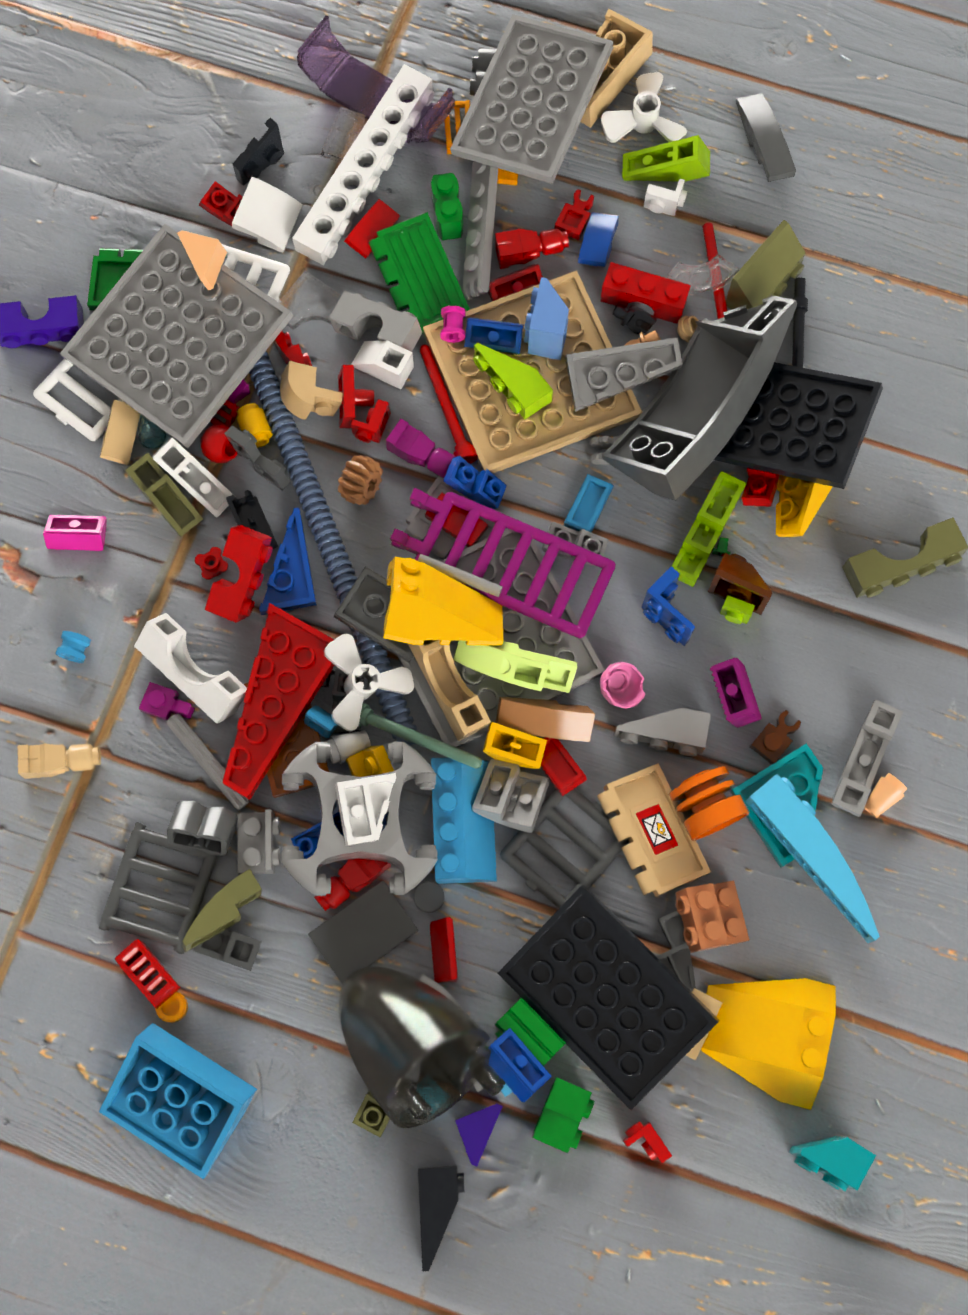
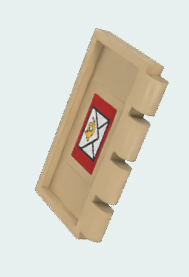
(653, 830)

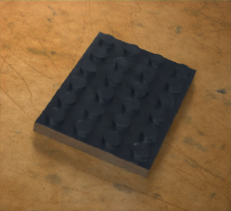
(805, 425)
(608, 997)

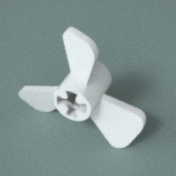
(645, 114)
(345, 656)

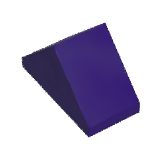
(476, 1130)

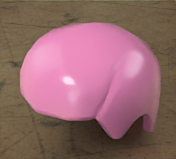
(622, 685)

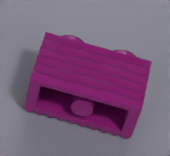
(735, 692)

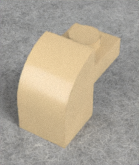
(302, 396)

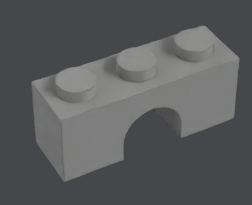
(357, 314)

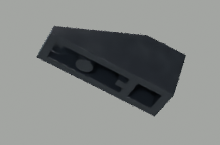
(437, 1200)

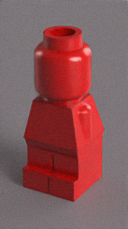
(525, 245)
(352, 877)

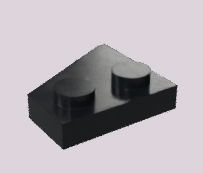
(259, 154)

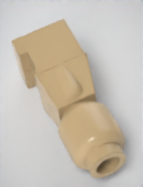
(52, 760)

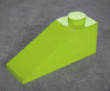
(669, 161)

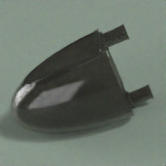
(412, 1045)

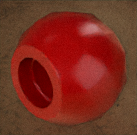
(216, 445)

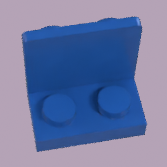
(658, 609)

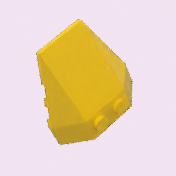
(437, 607)
(775, 1035)

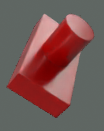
(351, 397)

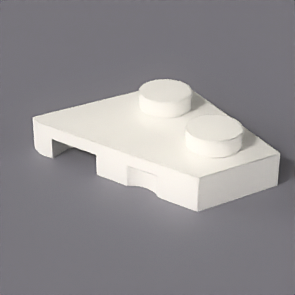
(363, 807)

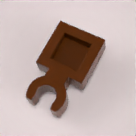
(773, 740)

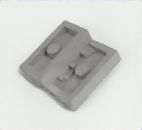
(510, 796)

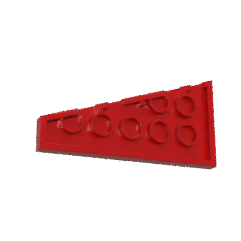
(278, 693)

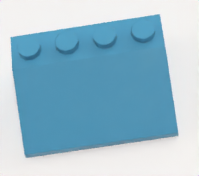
(177, 1099)

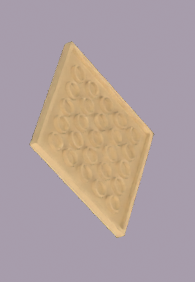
(490, 424)

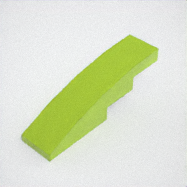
(707, 527)

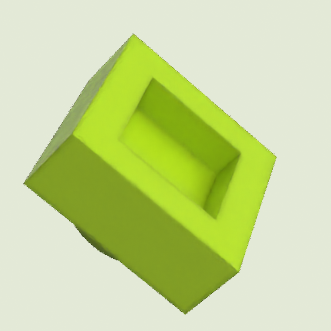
(736, 610)

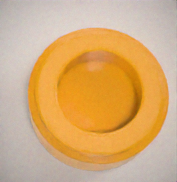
(173, 1009)

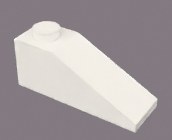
(193, 476)

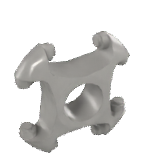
(331, 843)

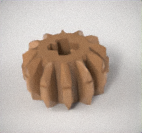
(360, 480)

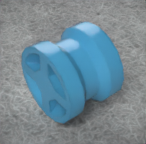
(73, 646)

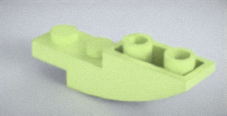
(517, 665)

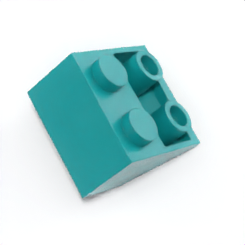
(837, 1158)

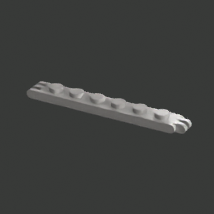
(480, 230)

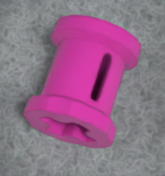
(453, 324)

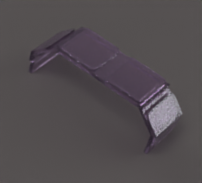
(359, 85)

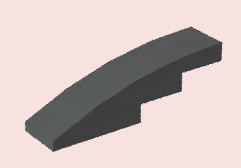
(766, 137)

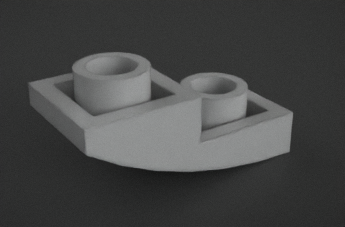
(583, 539)

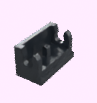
(250, 514)

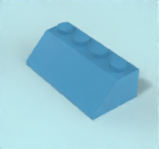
(460, 835)

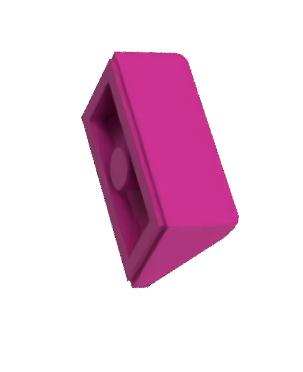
(75, 532)

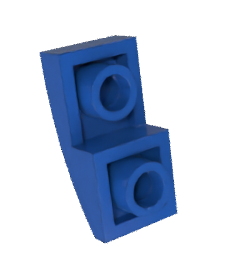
(598, 239)
(476, 485)

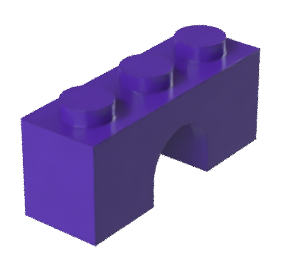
(59, 323)

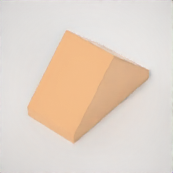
(205, 254)

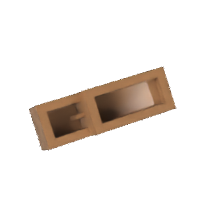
(546, 718)

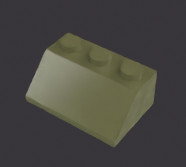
(767, 269)

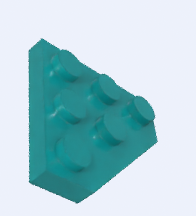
(804, 773)

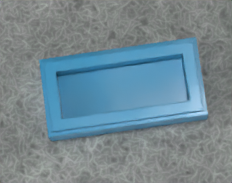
(588, 504)

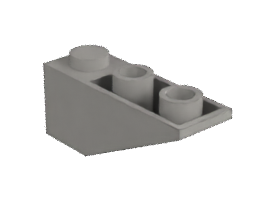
(674, 729)

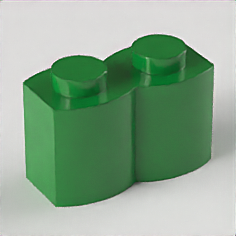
(447, 206)
(562, 1115)

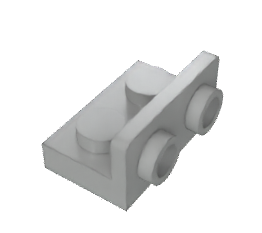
(257, 842)

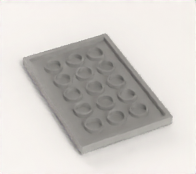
(532, 98)

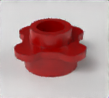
(214, 570)

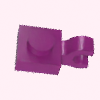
(163, 701)

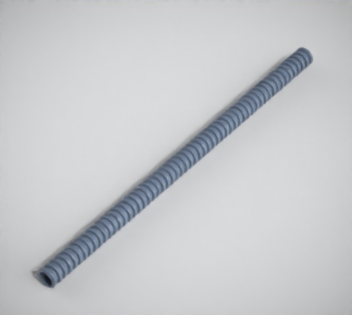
(322, 525)

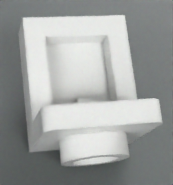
(665, 200)

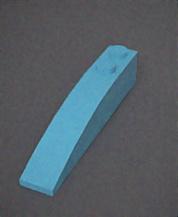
(814, 850)

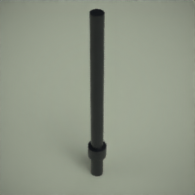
(798, 322)

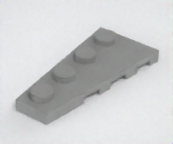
(614, 370)

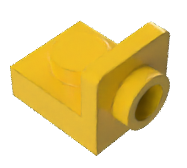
(369, 762)

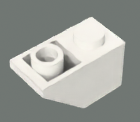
(385, 362)

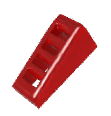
(133, 959)

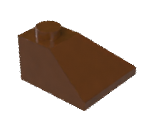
(741, 581)

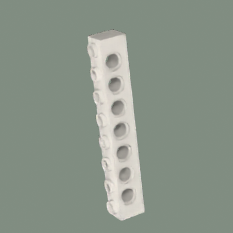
(407, 85)

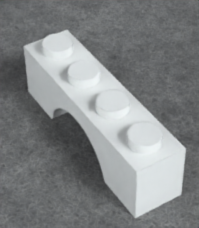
(166, 648)

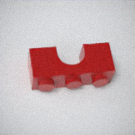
(633, 285)
(249, 551)

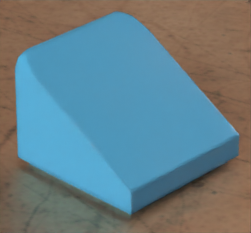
(320, 721)

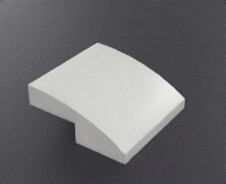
(267, 214)

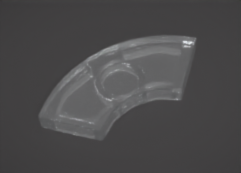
(706, 276)

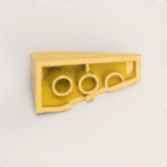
(797, 505)

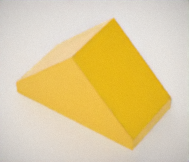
(514, 746)

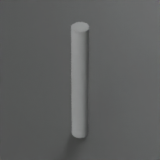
(462, 576)

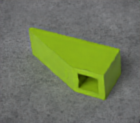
(519, 382)

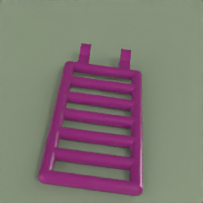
(442, 508)

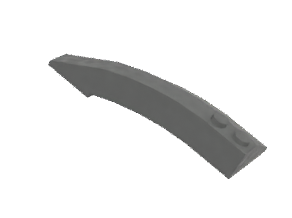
(703, 399)

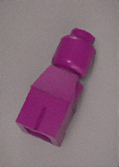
(418, 449)

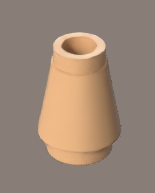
(884, 795)

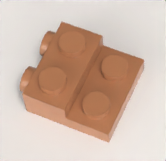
(711, 916)

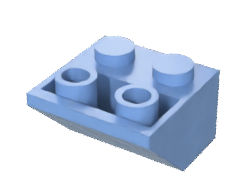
(546, 322)

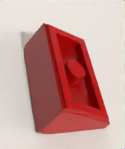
(514, 282)
(443, 950)

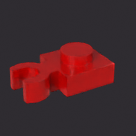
(575, 217)

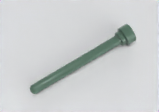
(368, 717)

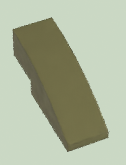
(163, 494)
(222, 910)

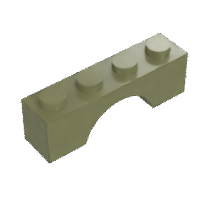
(873, 571)

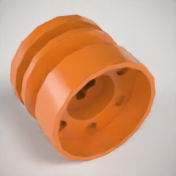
(708, 802)

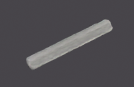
(204, 758)

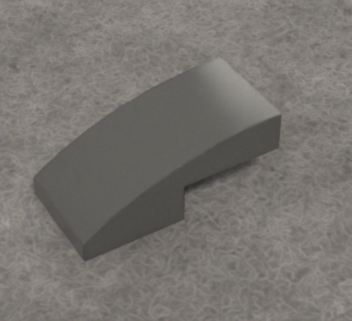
(231, 948)

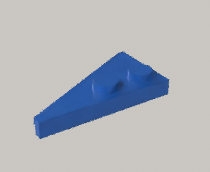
(291, 580)

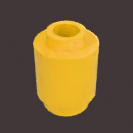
(254, 421)

